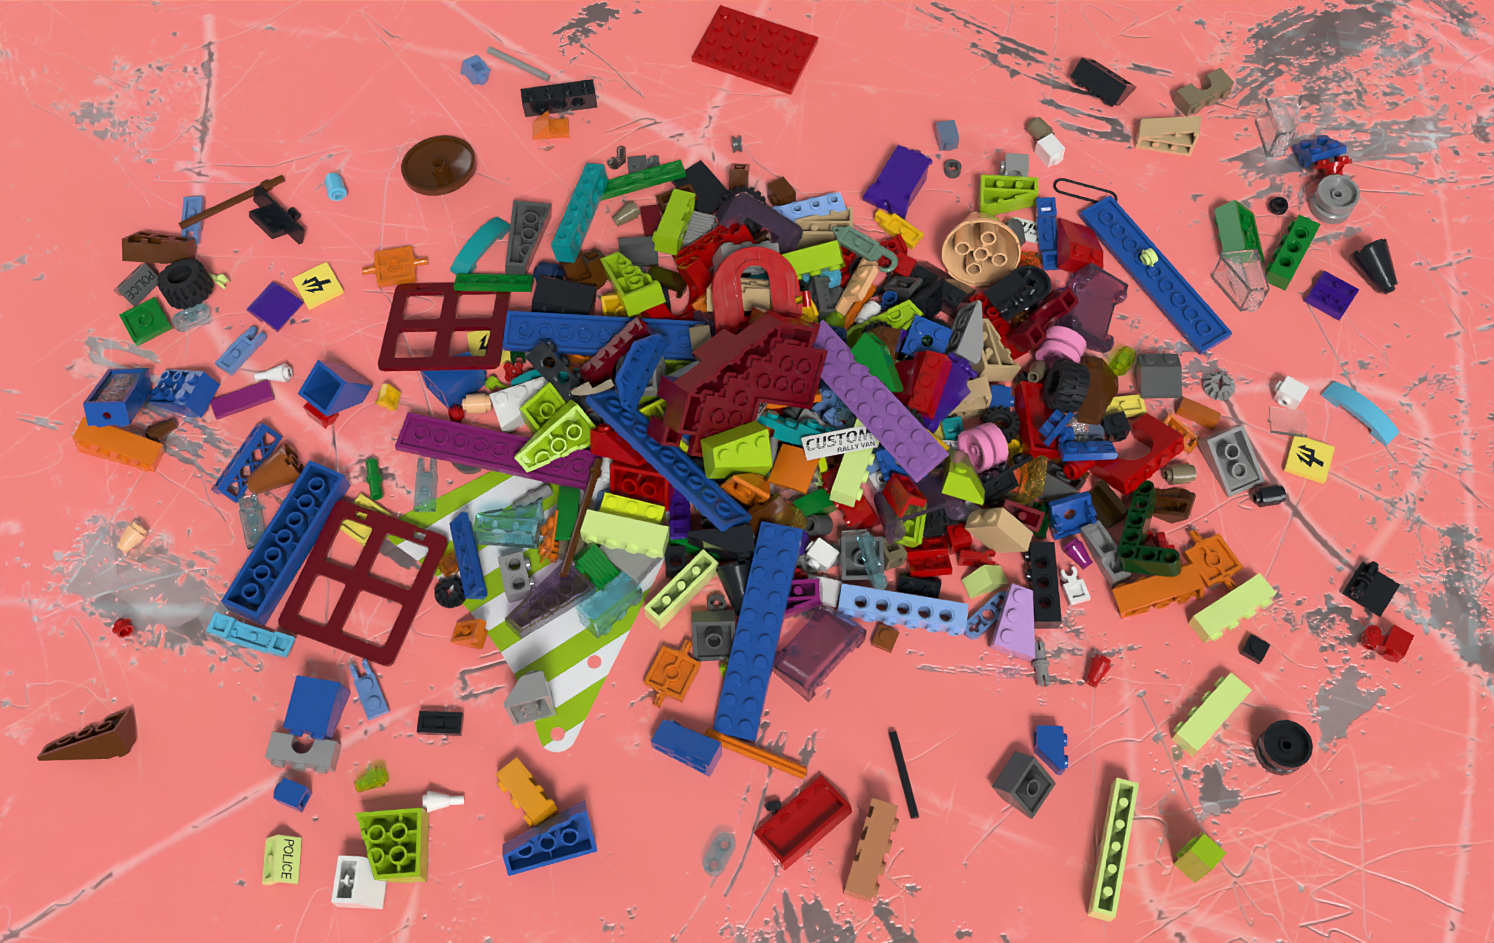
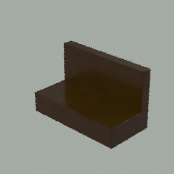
(1107, 505)

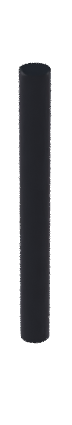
(904, 777)

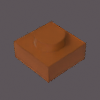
(885, 638)

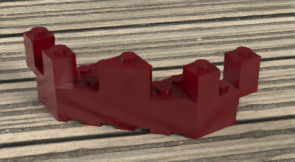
(761, 364)

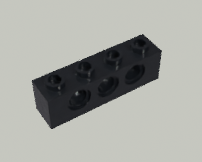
(558, 98)
(537, 358)
(1045, 554)

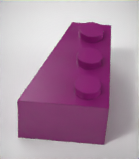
(804, 596)

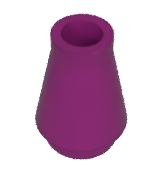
(1078, 553)

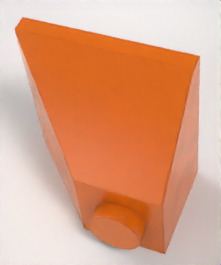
(747, 488)

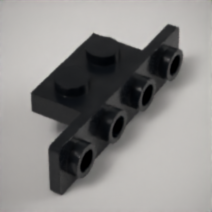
(274, 218)
(1002, 478)

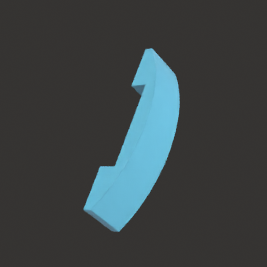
(1363, 409)
(250, 636)

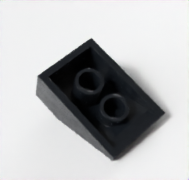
(732, 544)

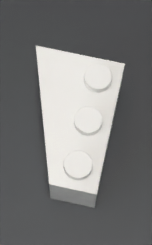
(507, 403)

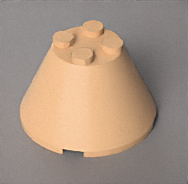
(981, 250)

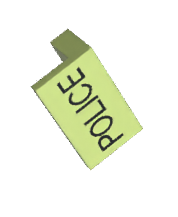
(281, 860)

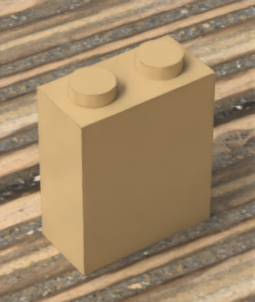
(999, 530)

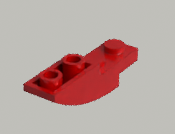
(1001, 326)

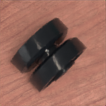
(1038, 280)
(1283, 747)

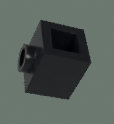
(1116, 427)

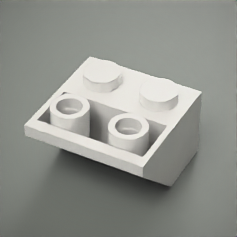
(356, 886)

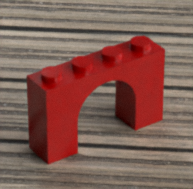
(697, 279)
(1129, 474)

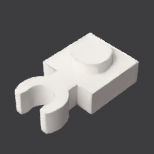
(1074, 589)

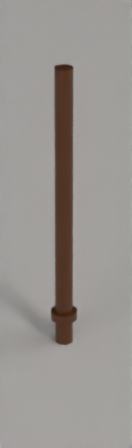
(595, 473)

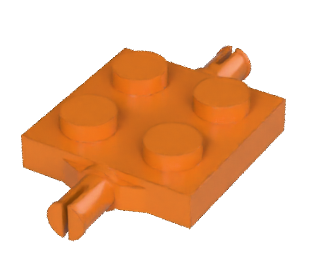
(395, 266)
(1213, 560)
(672, 674)

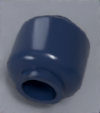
(548, 269)

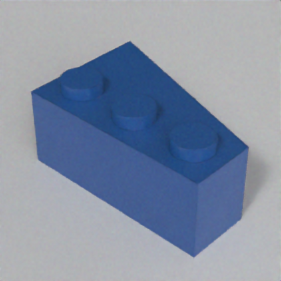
(687, 746)

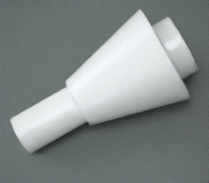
(279, 373)
(436, 800)

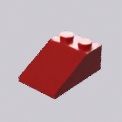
(1077, 247)
(608, 444)

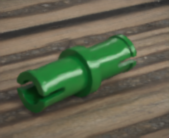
(374, 479)

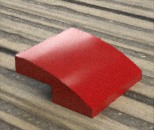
(929, 558)

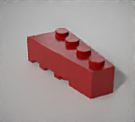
(708, 244)

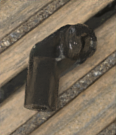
(618, 161)

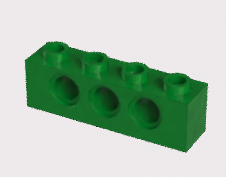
(1292, 251)

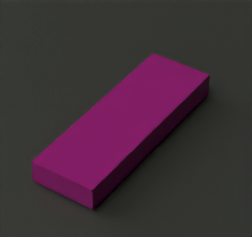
(242, 399)

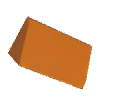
(1198, 413)

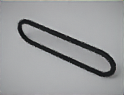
(1082, 184)

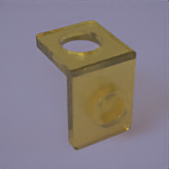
(798, 520)

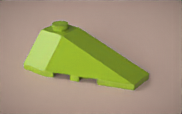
(898, 317)
(557, 438)
(961, 478)

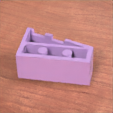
(1016, 624)

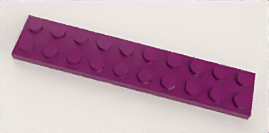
(488, 450)

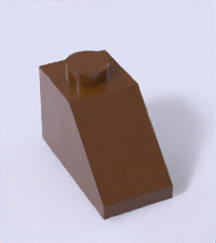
(739, 175)

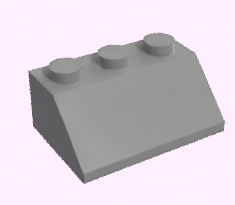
(530, 699)

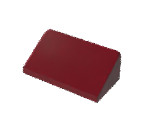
(907, 374)

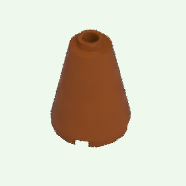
(276, 471)

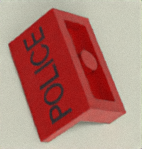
(901, 492)

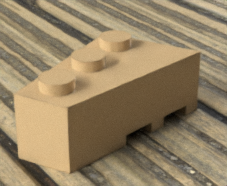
(1169, 134)
(819, 229)
(754, 294)
(995, 359)
(976, 402)

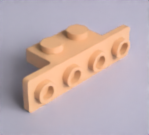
(857, 285)

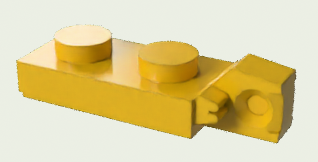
(895, 225)

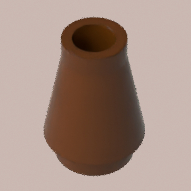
(160, 430)

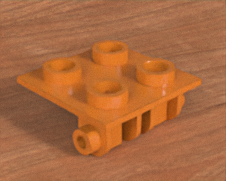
(549, 546)

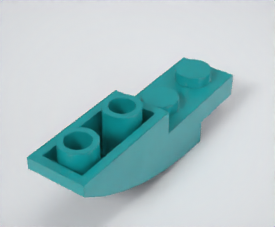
(787, 428)

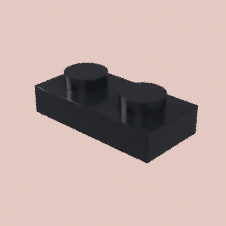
(440, 723)

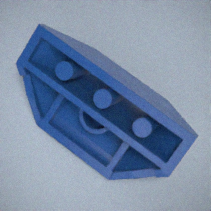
(638, 369)

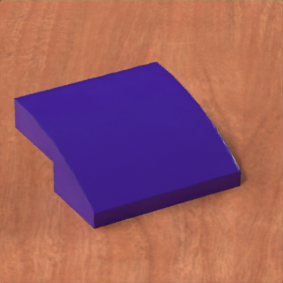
(1331, 295)
(275, 306)

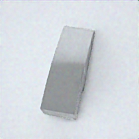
(1104, 553)

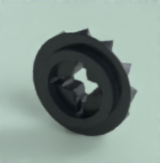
(454, 599)

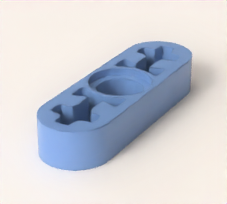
(972, 621)

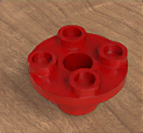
(1332, 168)

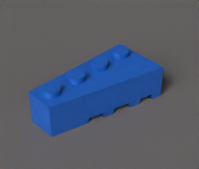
(552, 841)

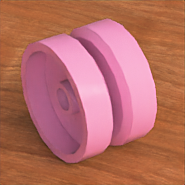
(1060, 344)
(984, 446)

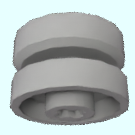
(1334, 199)

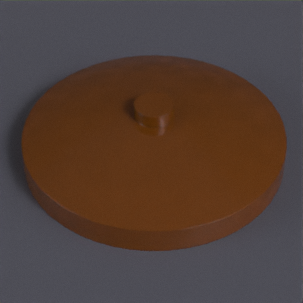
(438, 165)

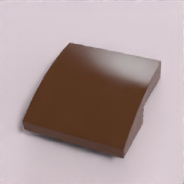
(772, 511)

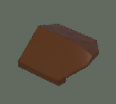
(1173, 504)

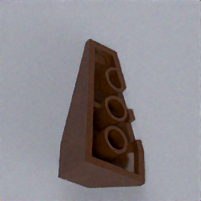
(1101, 390)
(104, 741)

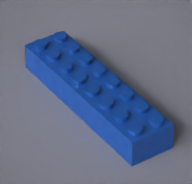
(285, 543)

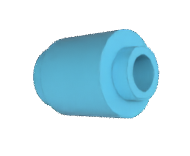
(335, 187)

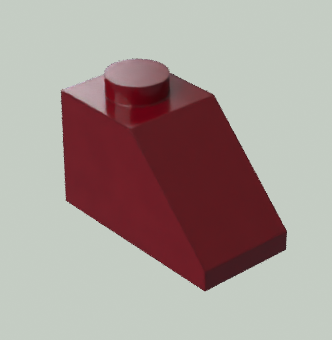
(1027, 516)

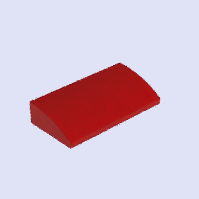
(1032, 417)
(803, 822)

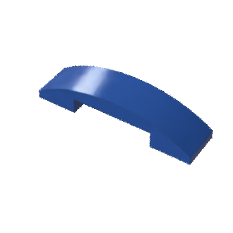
(1047, 232)

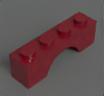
(1031, 331)
(601, 365)

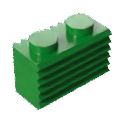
(595, 566)

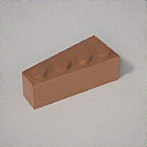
(871, 850)

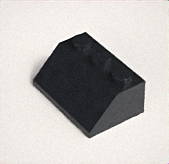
(1102, 81)
(955, 292)
(563, 297)

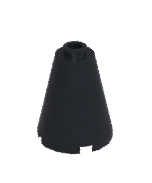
(1376, 265)
(734, 581)

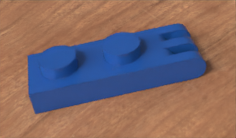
(1087, 451)

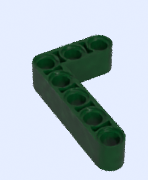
(1131, 551)

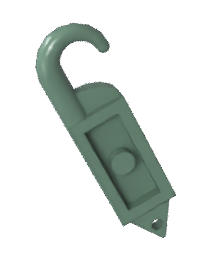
(864, 246)

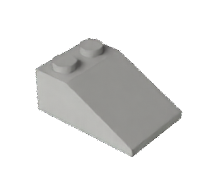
(967, 333)
(1231, 459)

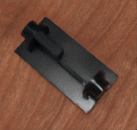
(925, 587)

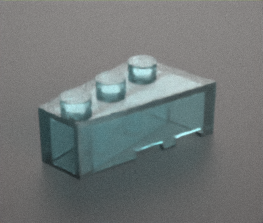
(510, 527)
(610, 605)

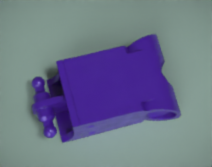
(899, 181)
(954, 391)

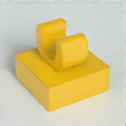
(388, 397)

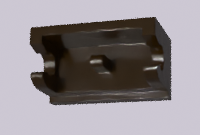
(668, 278)

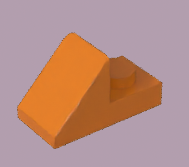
(550, 128)
(470, 633)

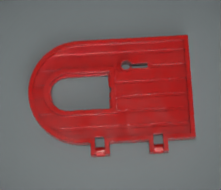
(727, 291)

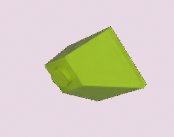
(541, 407)

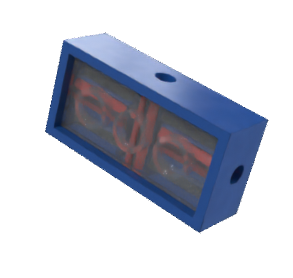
(118, 397)

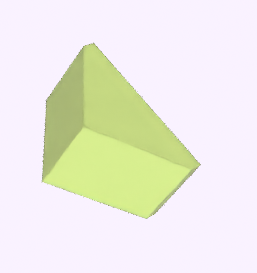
(984, 580)

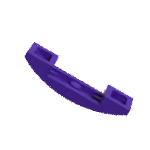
(679, 516)

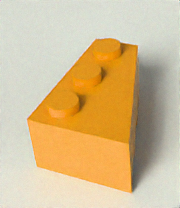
(526, 793)

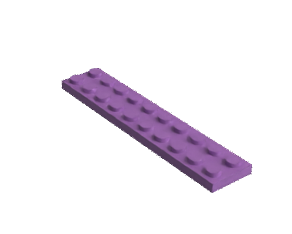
(878, 408)

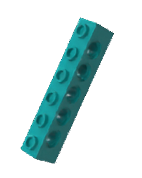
(579, 213)

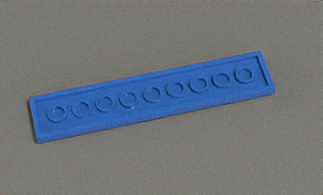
(1161, 281)
(589, 333)
(670, 463)
(758, 631)

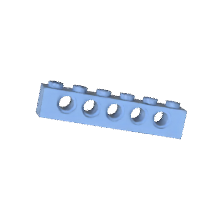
(871, 597)

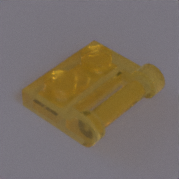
(1032, 480)

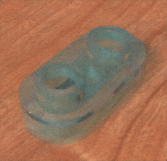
(191, 318)
(718, 854)

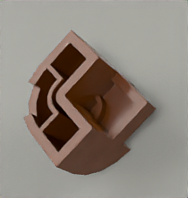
(586, 268)

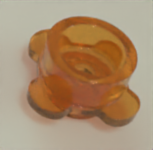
(448, 565)

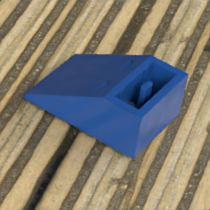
(184, 392)

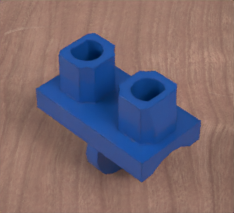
(1064, 433)

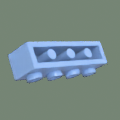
(813, 206)

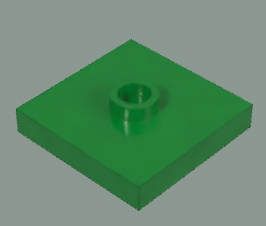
(145, 321)

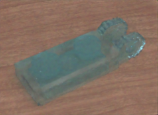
(842, 412)
(425, 487)
(251, 521)
(871, 560)

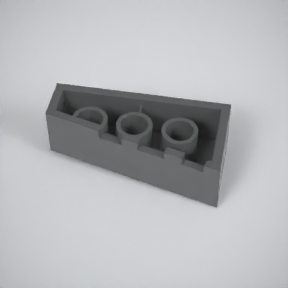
(525, 234)

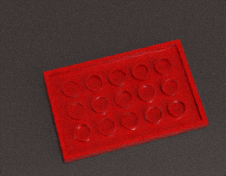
(755, 49)

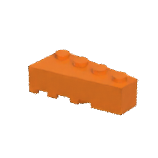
(118, 446)
(1158, 591)

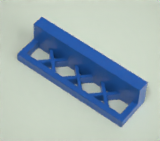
(241, 456)
(467, 557)

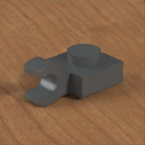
(640, 163)

